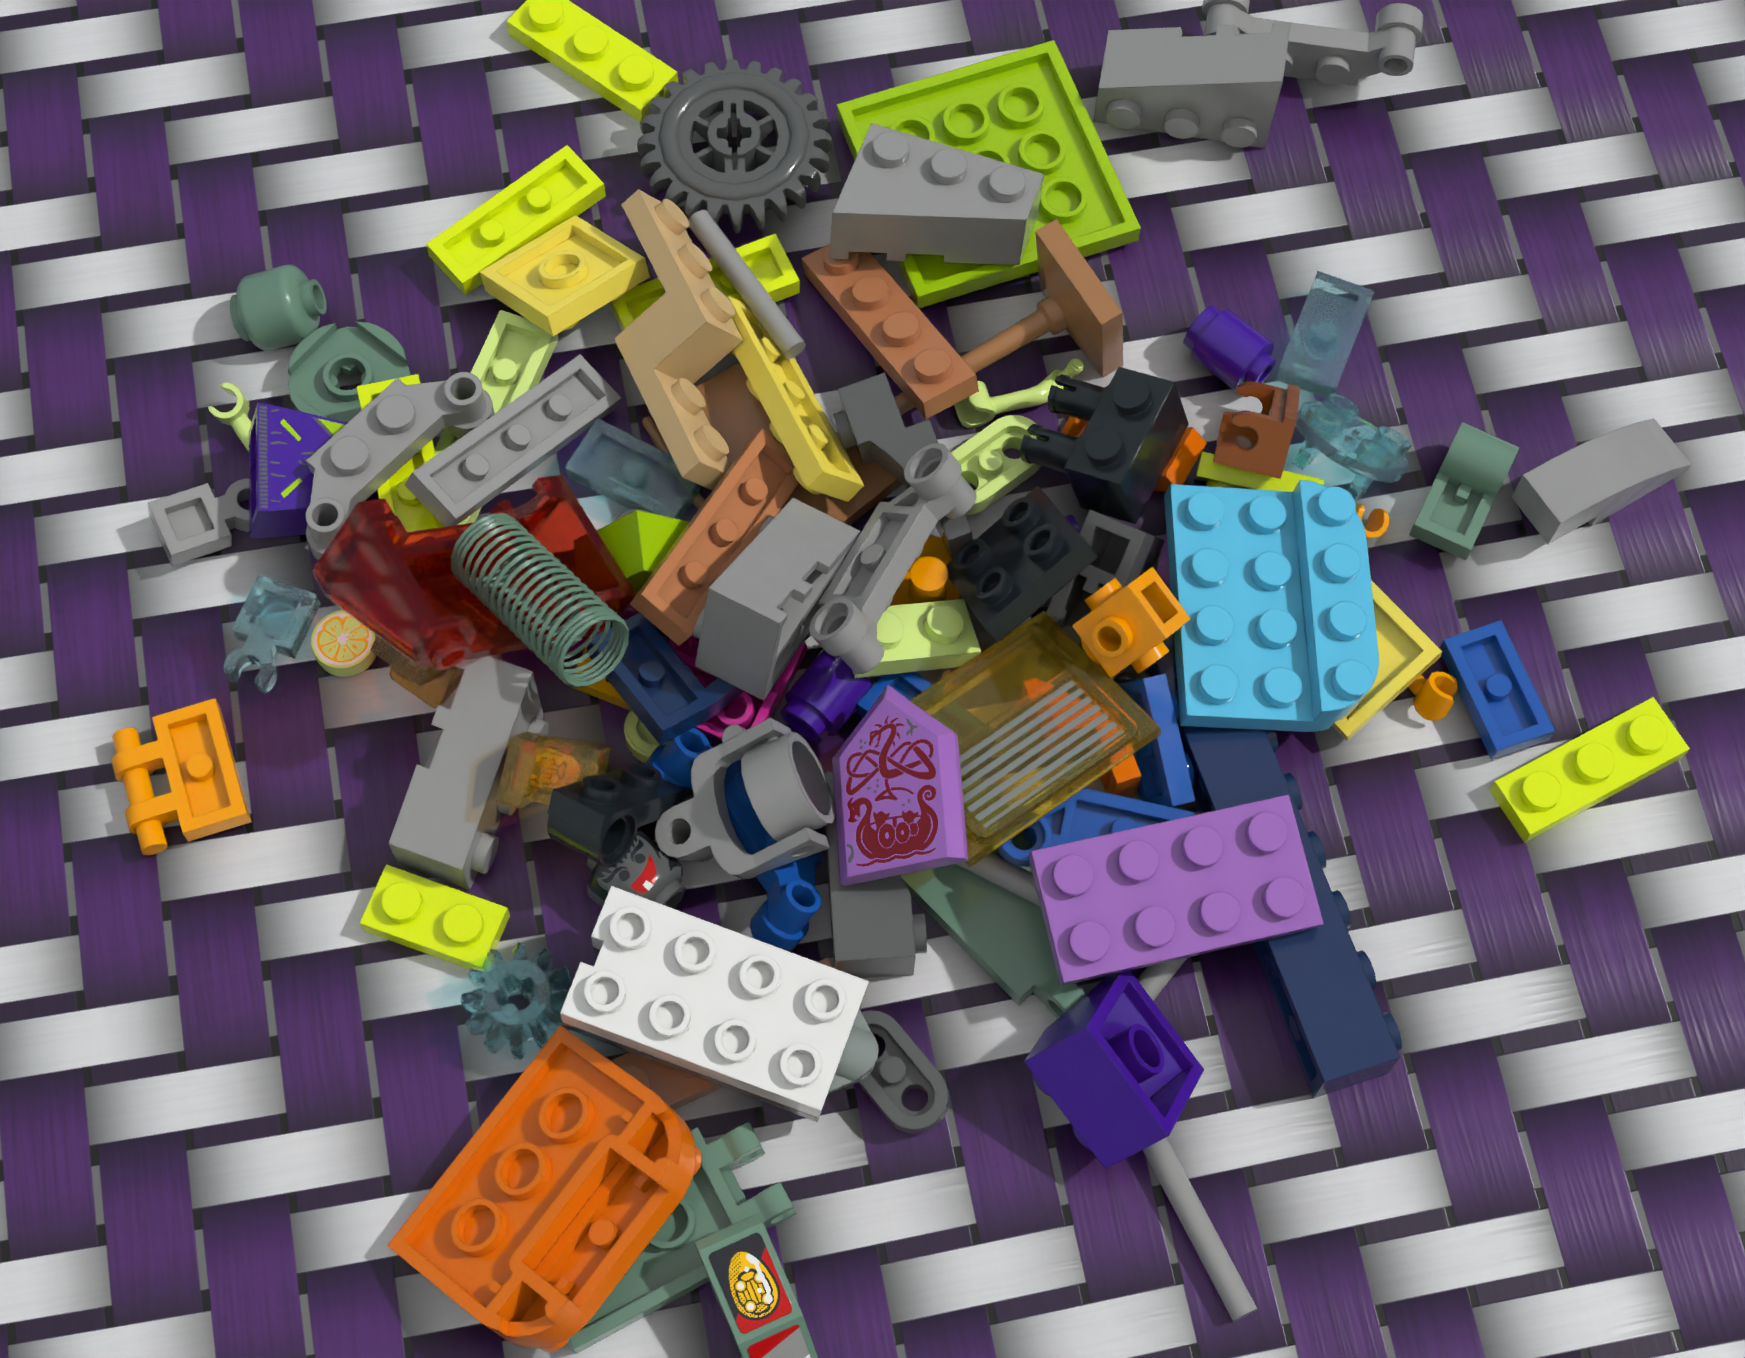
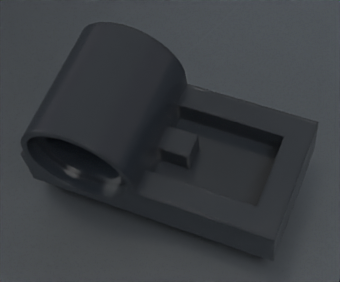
(604, 810)

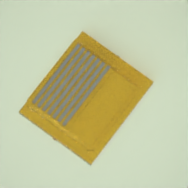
(1032, 729)

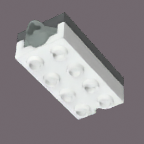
(721, 1006)

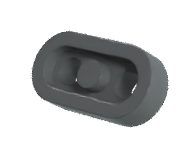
(900, 1070)

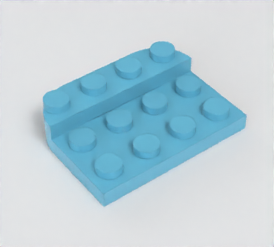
(1273, 606)

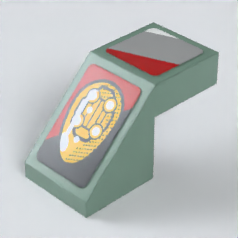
(754, 1292)

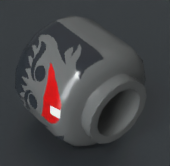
(642, 872)

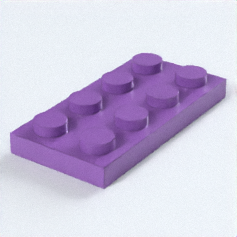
(1174, 889)

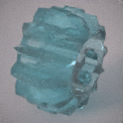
(499, 1017)

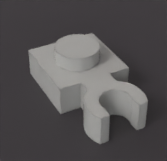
(197, 522)

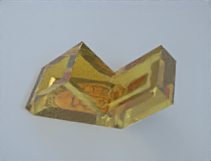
(546, 762)

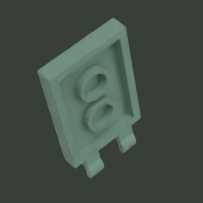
(995, 930)
(670, 1261)

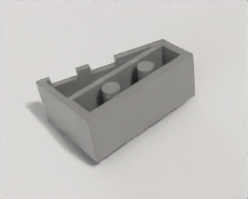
(1194, 85)
(933, 201)
(769, 596)
(450, 803)

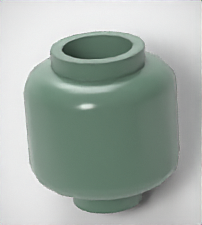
(277, 307)

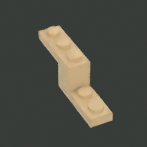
(679, 339)

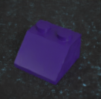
(1115, 1069)

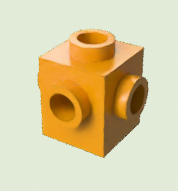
(1130, 623)

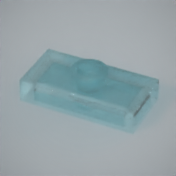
(1324, 335)
(630, 472)

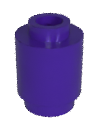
(1229, 347)
(823, 698)

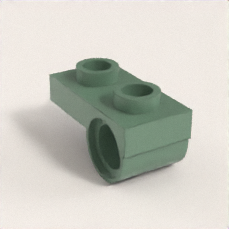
(1464, 491)

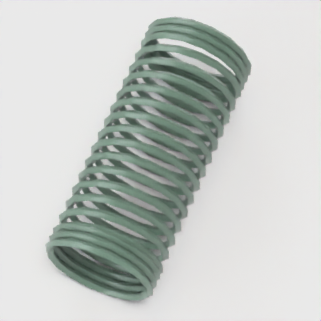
(569, 632)

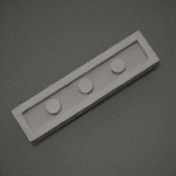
(512, 442)

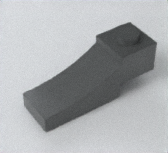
(877, 430)

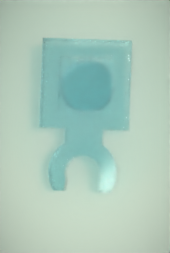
(270, 623)

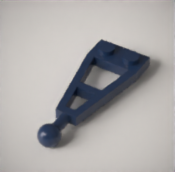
(661, 685)

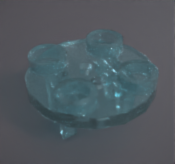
(1351, 442)

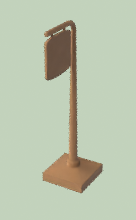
(1072, 302)

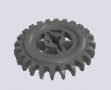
(762, 175)

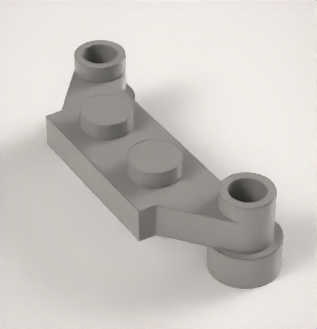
(1333, 53)
(382, 442)
(884, 555)

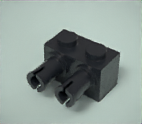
(1124, 446)

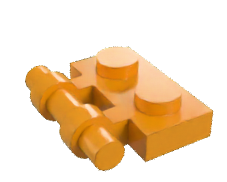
(200, 772)

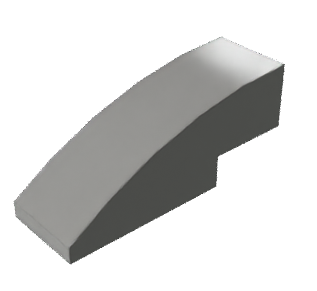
(1598, 478)

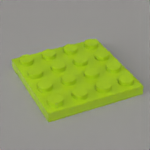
(1015, 112)

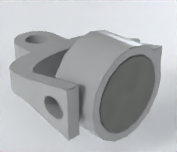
(784, 790)

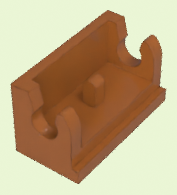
(1259, 439)

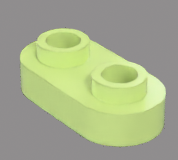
(986, 464)

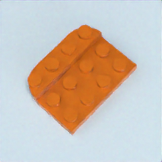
(552, 1196)

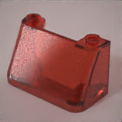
(411, 599)

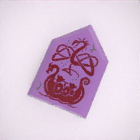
(898, 794)

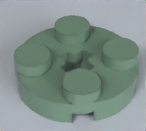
(347, 350)

